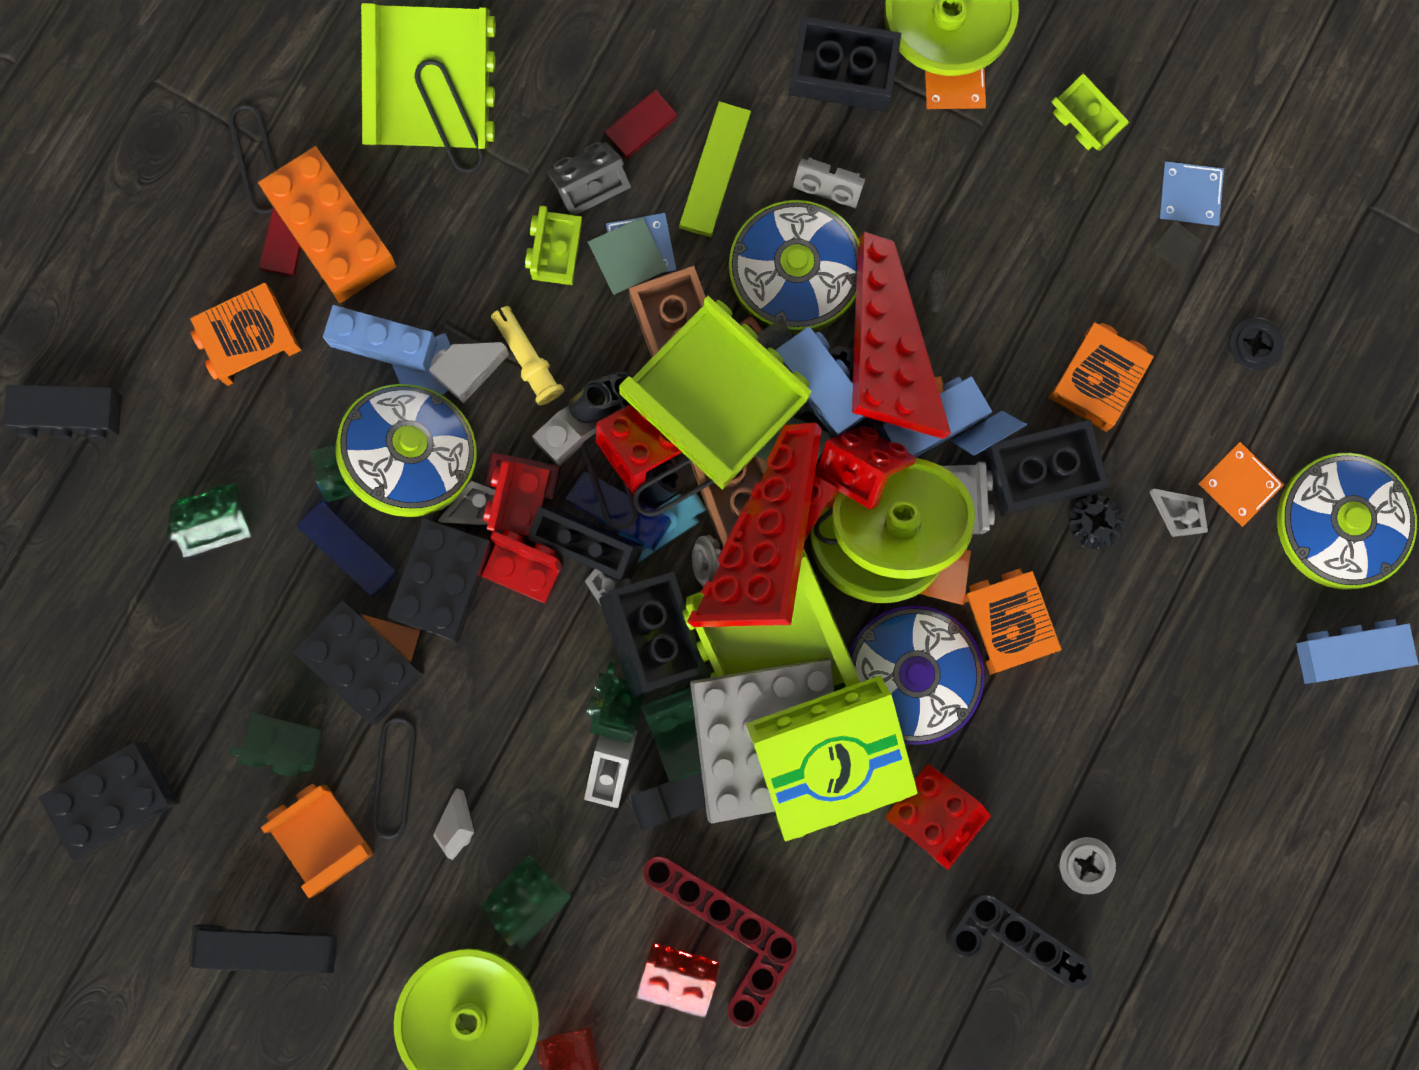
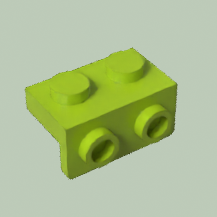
(1089, 113)
(554, 246)

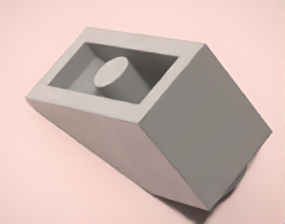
(467, 366)
(563, 435)
(609, 770)

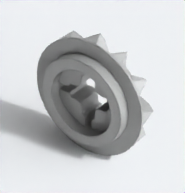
(705, 558)
(1102, 860)

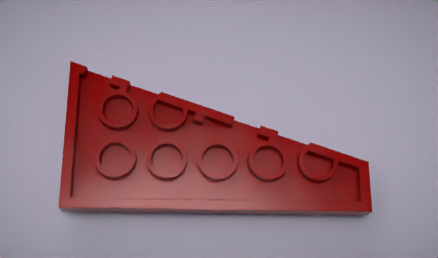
(890, 356)
(766, 544)

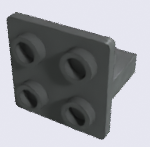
(589, 177)

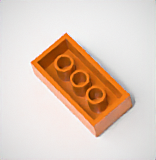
(327, 224)

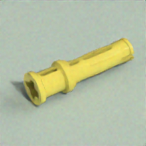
(533, 368)

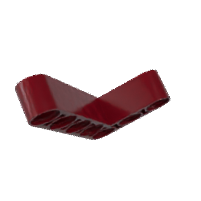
(731, 925)

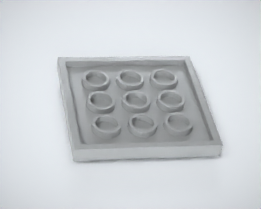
(722, 706)

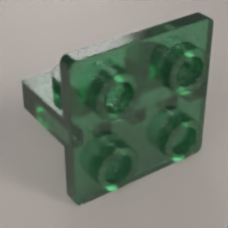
(207, 520)
(524, 903)

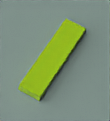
(715, 169)

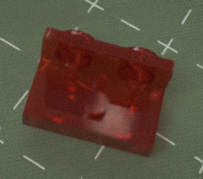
(678, 980)
(568, 1051)

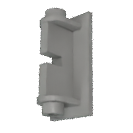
(840, 187)

